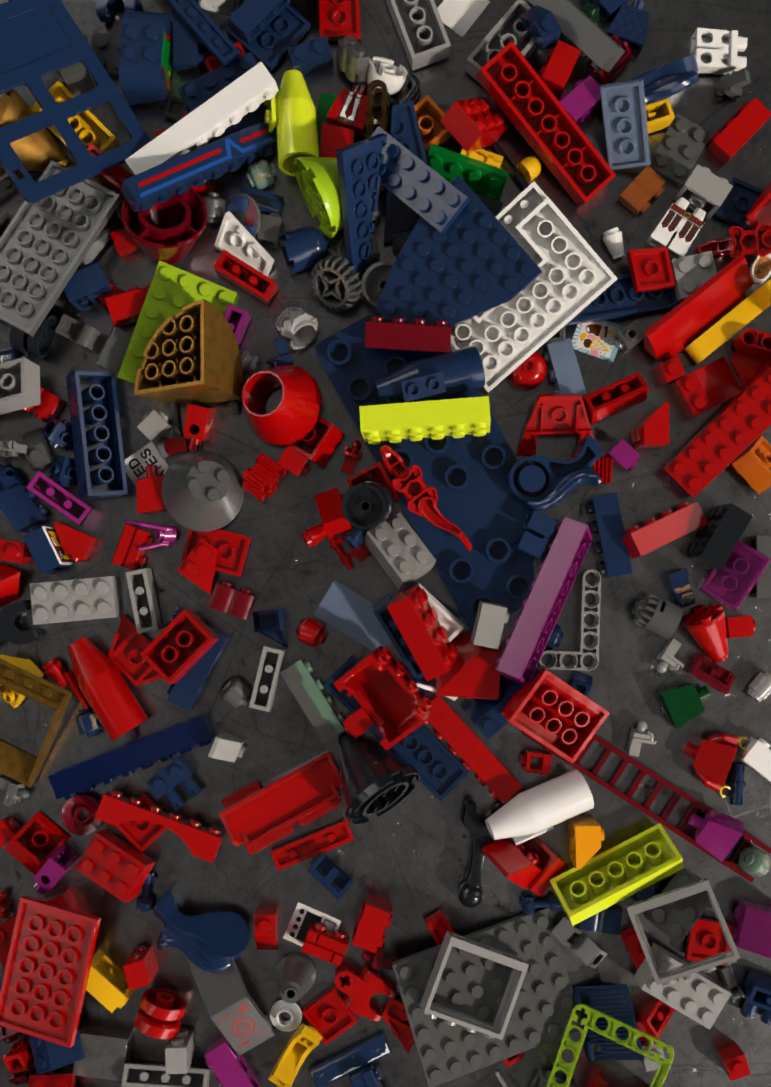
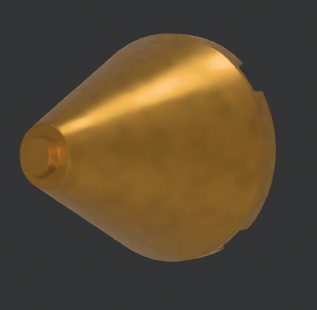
(35, 149)

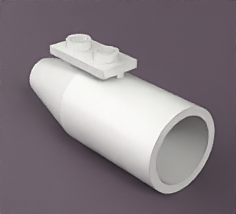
(541, 808)

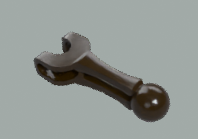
(377, 110)

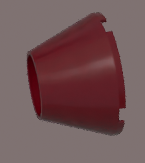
(167, 228)

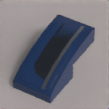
(266, 201)

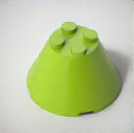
(321, 191)

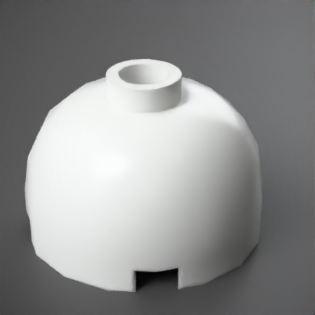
(384, 70)

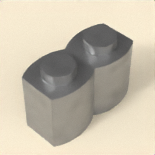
(352, 59)

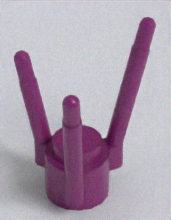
(164, 534)

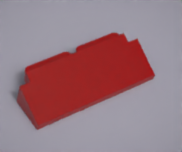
(699, 311)
(280, 805)

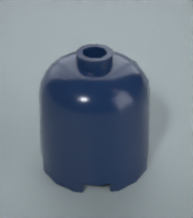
(304, 247)

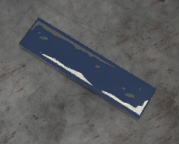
(350, 1060)

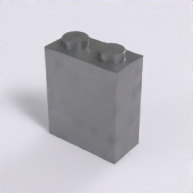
(104, 1051)

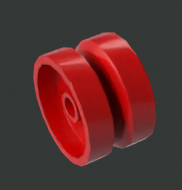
(160, 1013)

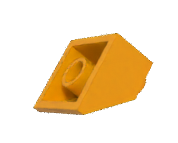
(584, 839)

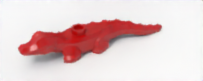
(740, 242)
(420, 498)

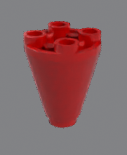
(708, 629)

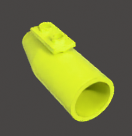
(295, 121)

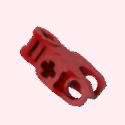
(361, 987)

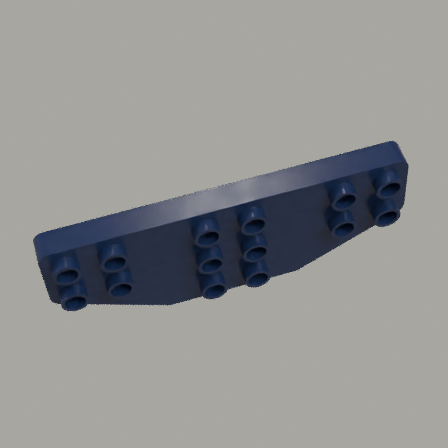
(464, 471)

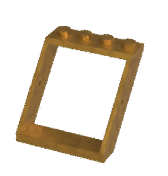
(13, 761)

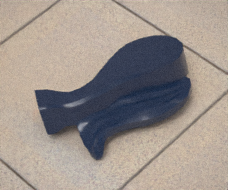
(669, 79)
(548, 481)
(206, 938)

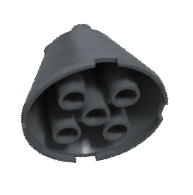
(202, 491)

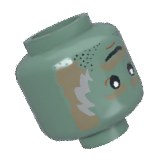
(261, 174)
(754, 861)

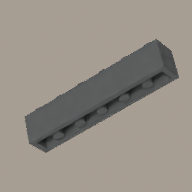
(583, 33)

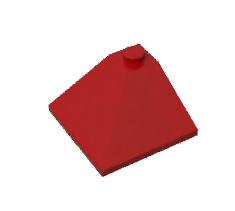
(472, 672)

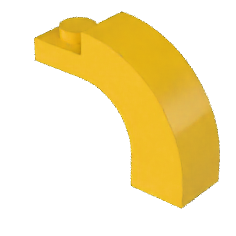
(294, 1054)

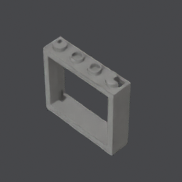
(688, 970)
(509, 998)

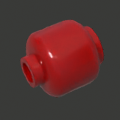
(311, 632)

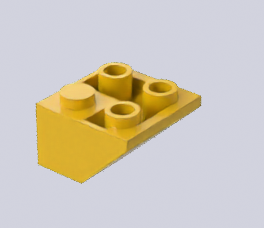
(9, 695)

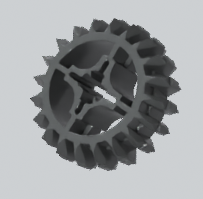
(336, 283)

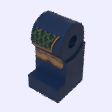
(680, 587)

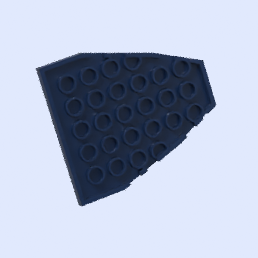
(456, 272)

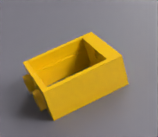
(108, 982)

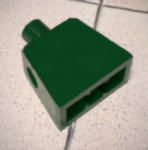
(683, 702)

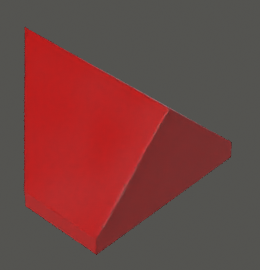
(8, 584)

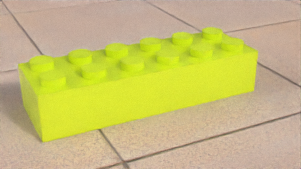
(425, 420)
(617, 874)

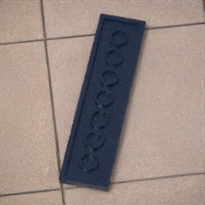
(435, 763)

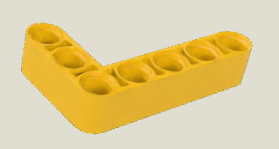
(730, 323)

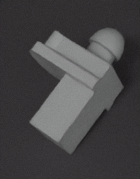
(667, 658)
(637, 736)

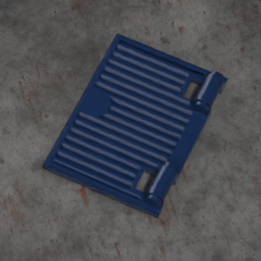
(616, 1002)

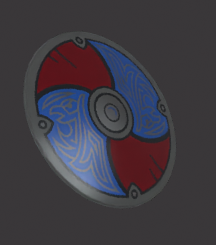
(245, 211)

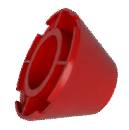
(296, 411)

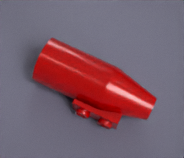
(103, 688)

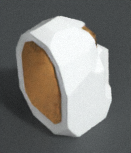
(760, 269)

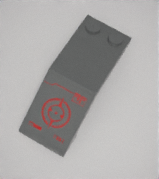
(232, 1007)

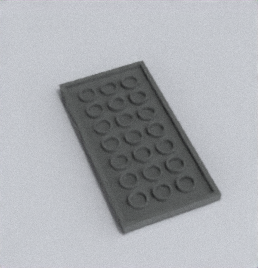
(47, 246)

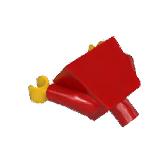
(714, 759)

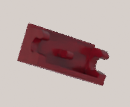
(604, 77)
(711, 673)

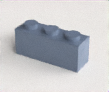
(564, 367)

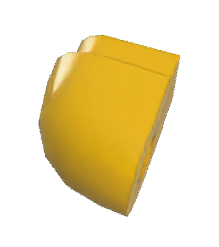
(529, 168)

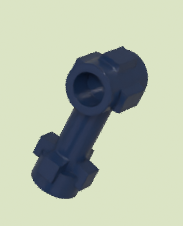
(146, 902)
(528, 903)

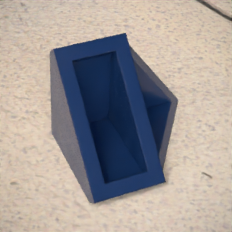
(272, 625)

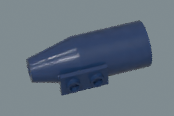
(433, 377)

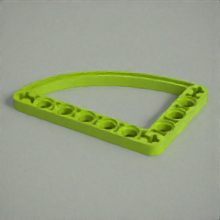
(610, 1033)

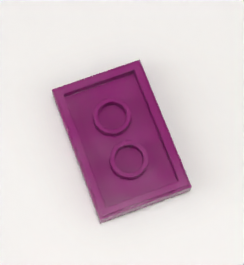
(737, 576)

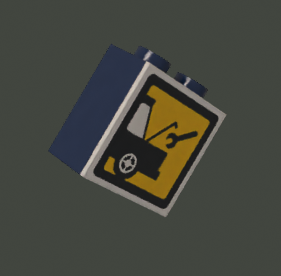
(47, 550)

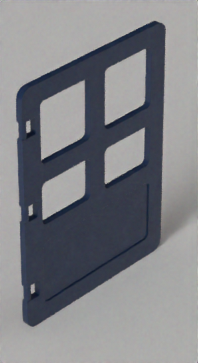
(38, 41)

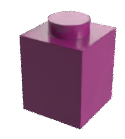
(623, 456)

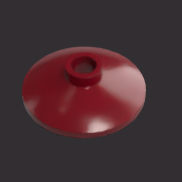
(75, 821)

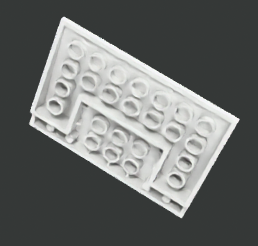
(568, 283)

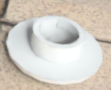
(292, 1009)

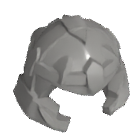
(297, 327)

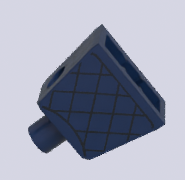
(631, 25)

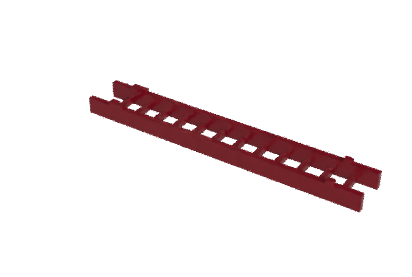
(645, 808)

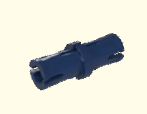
(737, 783)

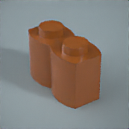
(642, 190)

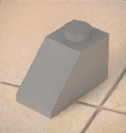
(227, 747)

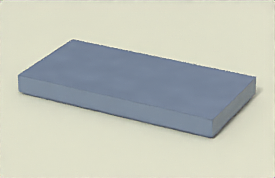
(625, 124)
(352, 616)

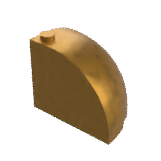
(192, 359)

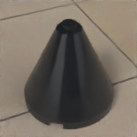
(371, 779)

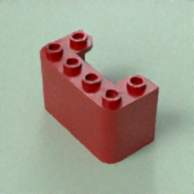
(386, 695)

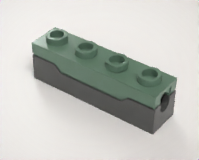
(313, 700)

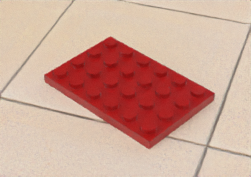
(47, 970)

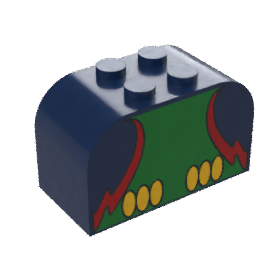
(146, 58)

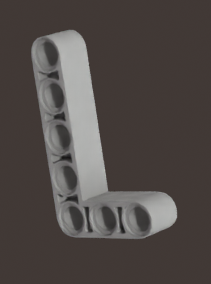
(582, 629)

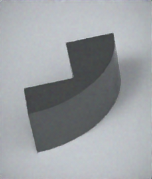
(580, 942)

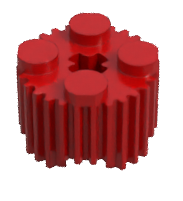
(263, 477)

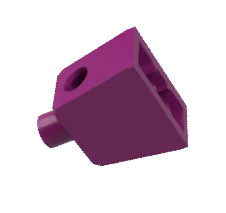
(716, 832)
(53, 871)

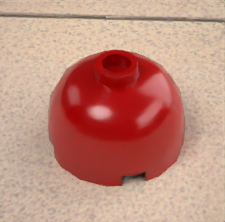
(529, 374)

